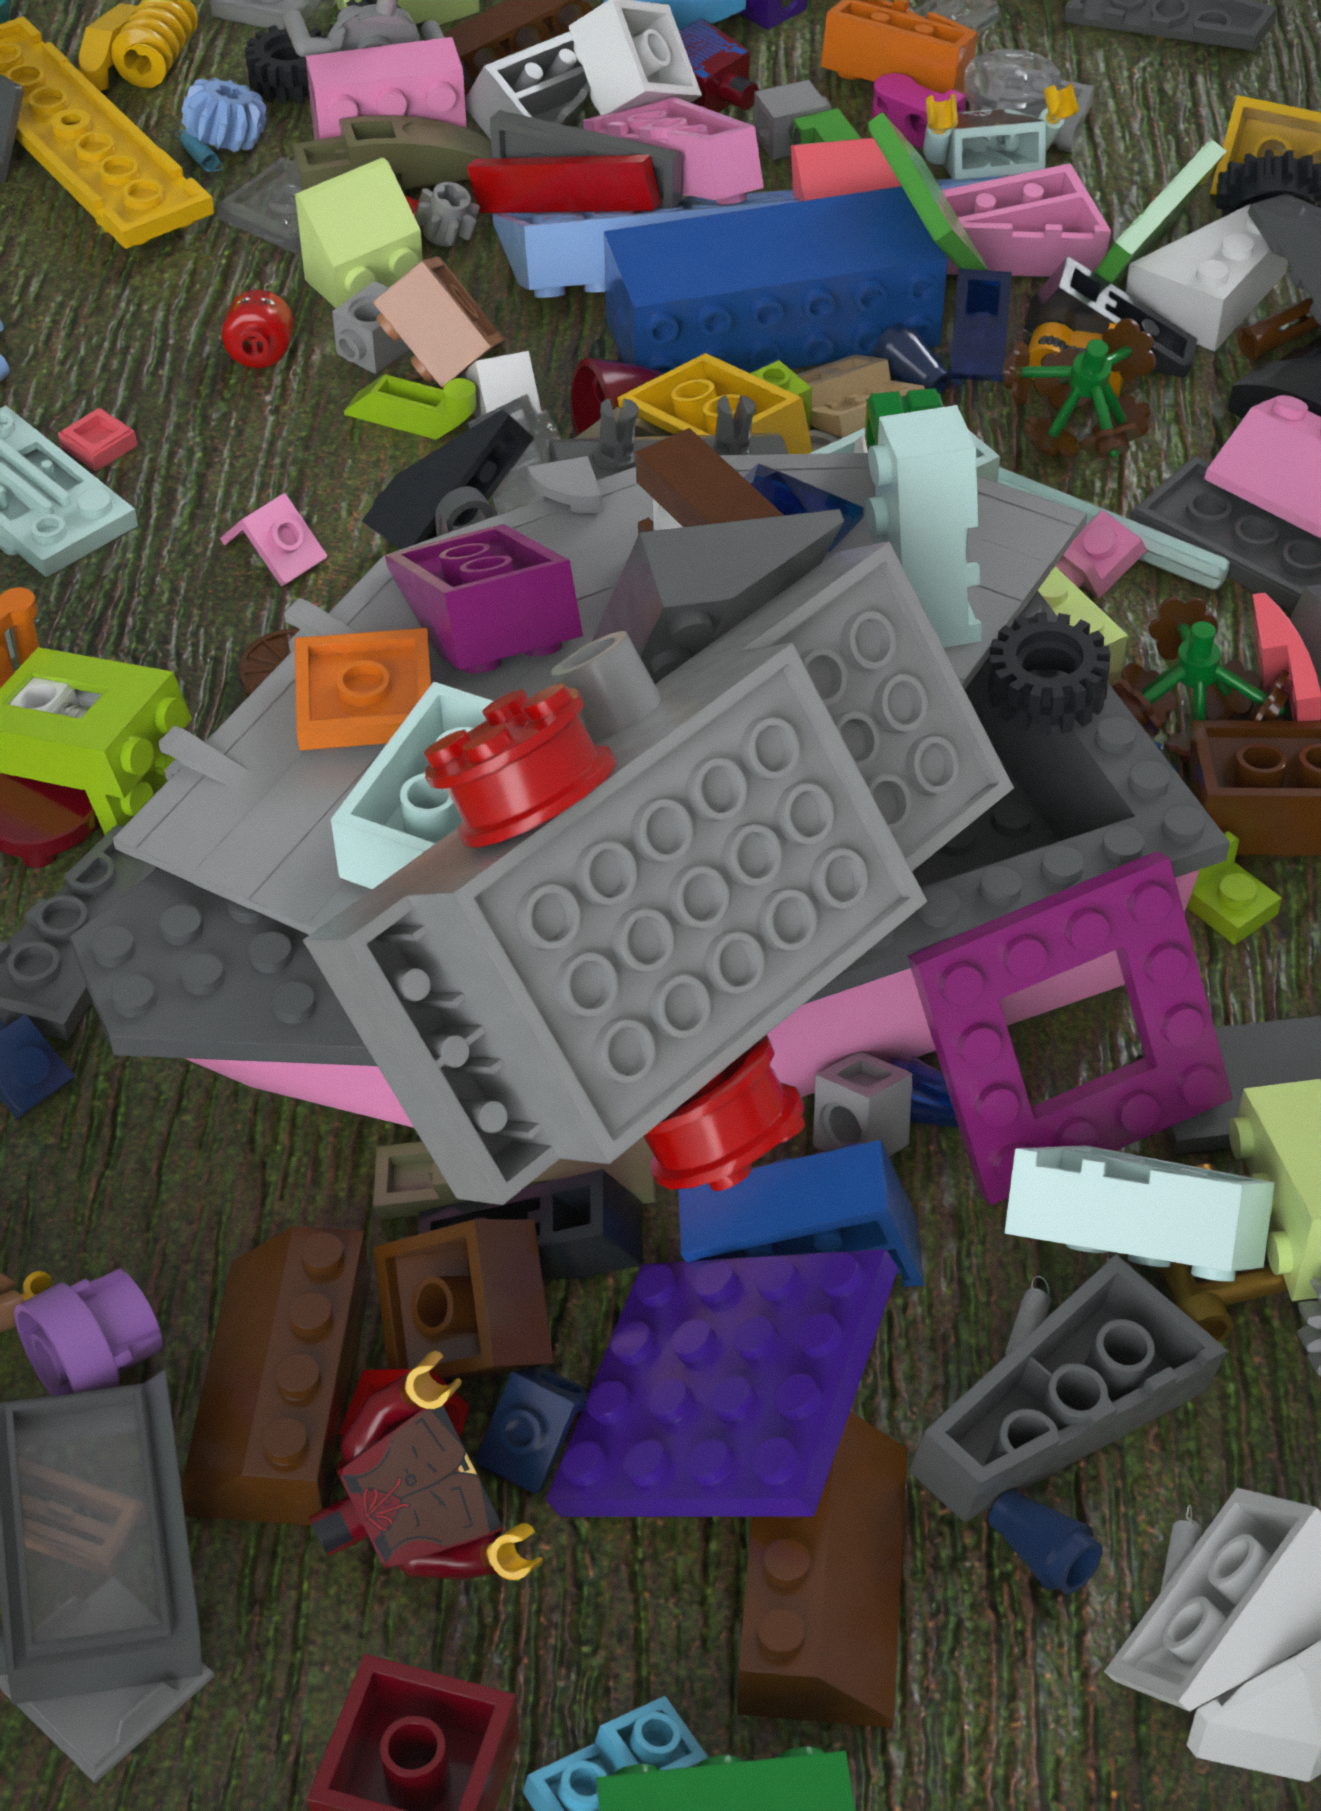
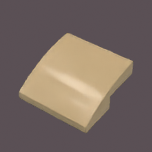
(842, 391)

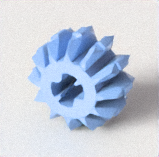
(223, 114)

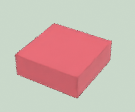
(97, 439)

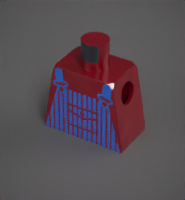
(719, 67)

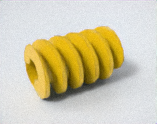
(153, 40)

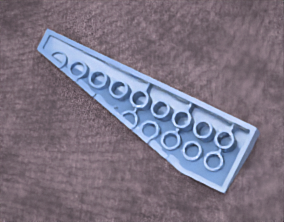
(568, 247)

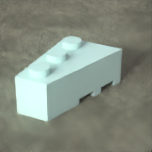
(1141, 1209)

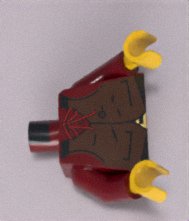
(417, 1489)

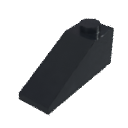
(1091, 303)
(474, 459)
(581, 1223)

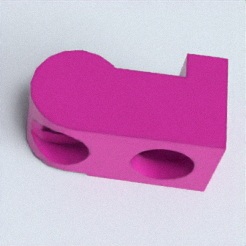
(906, 104)

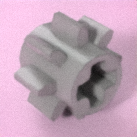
(446, 214)

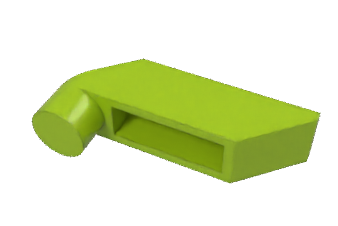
(415, 406)

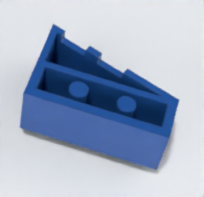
(807, 1207)

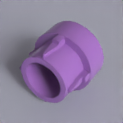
(87, 1332)

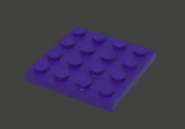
(725, 1387)

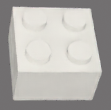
(632, 55)

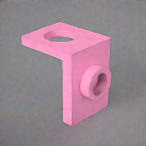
(280, 539)

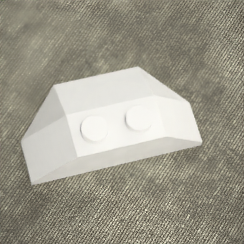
(1267, 1720)

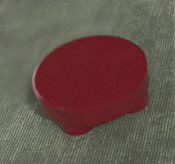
(42, 819)

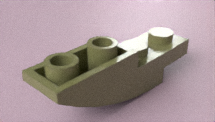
(416, 148)
(412, 1182)

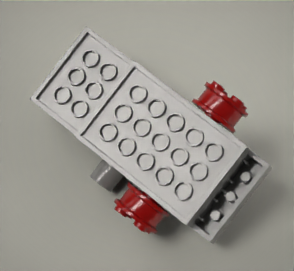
(661, 885)

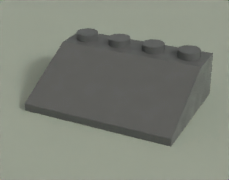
(703, 580)

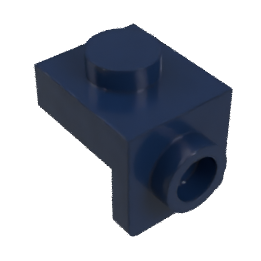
(28, 1067)

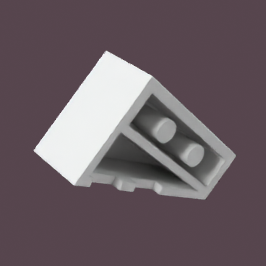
(1208, 278)

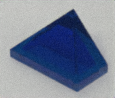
(797, 497)

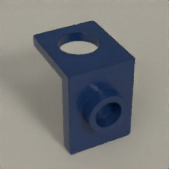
(530, 1426)

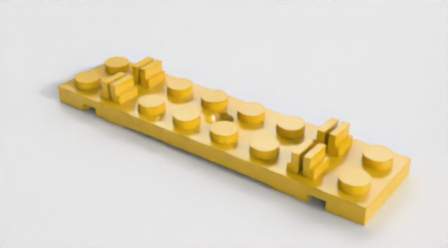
(93, 146)

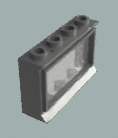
(93, 1544)

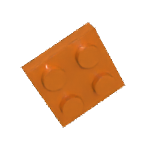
(358, 686)

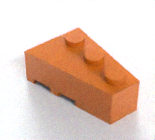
(885, 38)

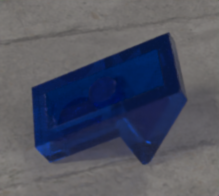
(980, 325)

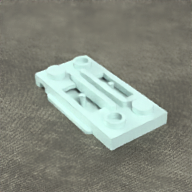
(50, 502)

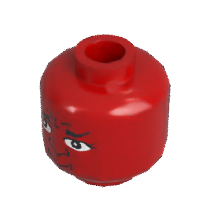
(258, 323)

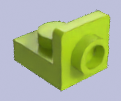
(1232, 898)

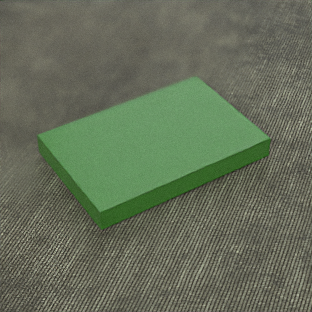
(925, 194)

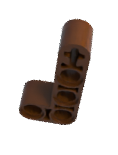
(500, 32)

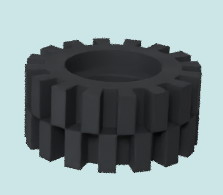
(276, 67)
(1048, 699)

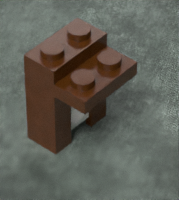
(694, 486)

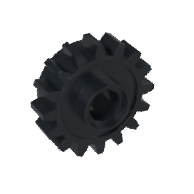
(1267, 178)

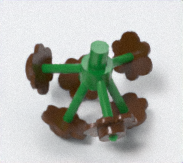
(1074, 379)
(1218, 691)

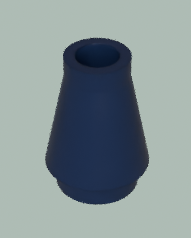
(911, 358)
(1050, 1544)

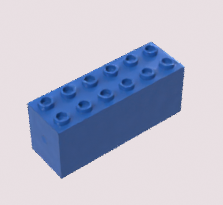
(774, 283)

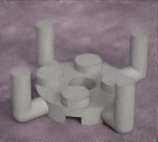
(360, 29)

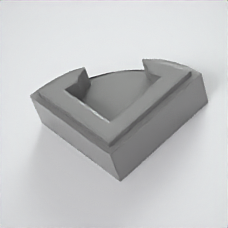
(568, 483)

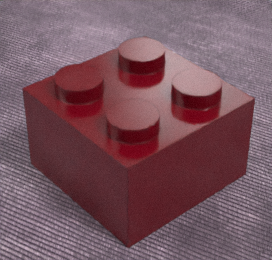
(416, 1743)

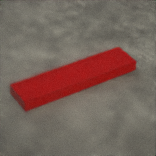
(564, 184)

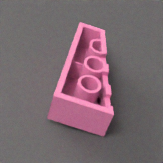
(716, 150)

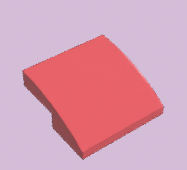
(839, 168)
(1281, 649)

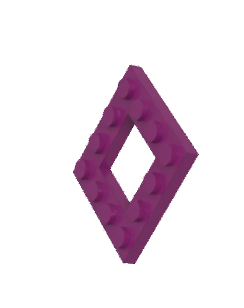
(966, 976)

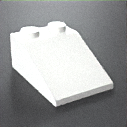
(1232, 1605)

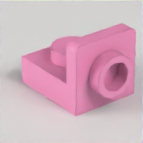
(1100, 554)

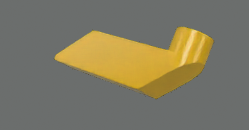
(97, 44)

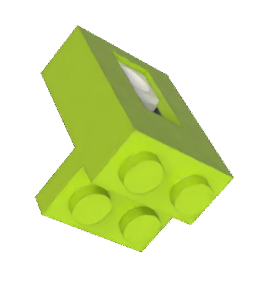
(91, 728)

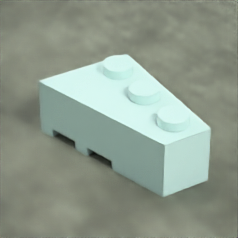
(924, 509)

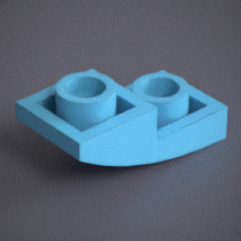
(643, 1736)

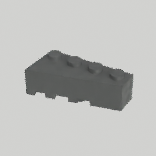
(1066, 1390)

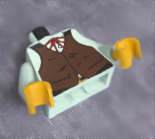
(996, 139)

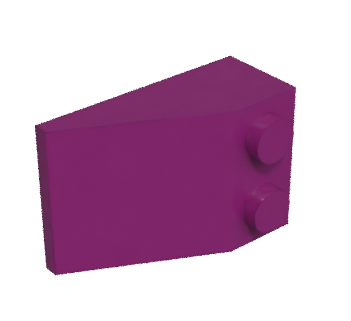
(489, 596)

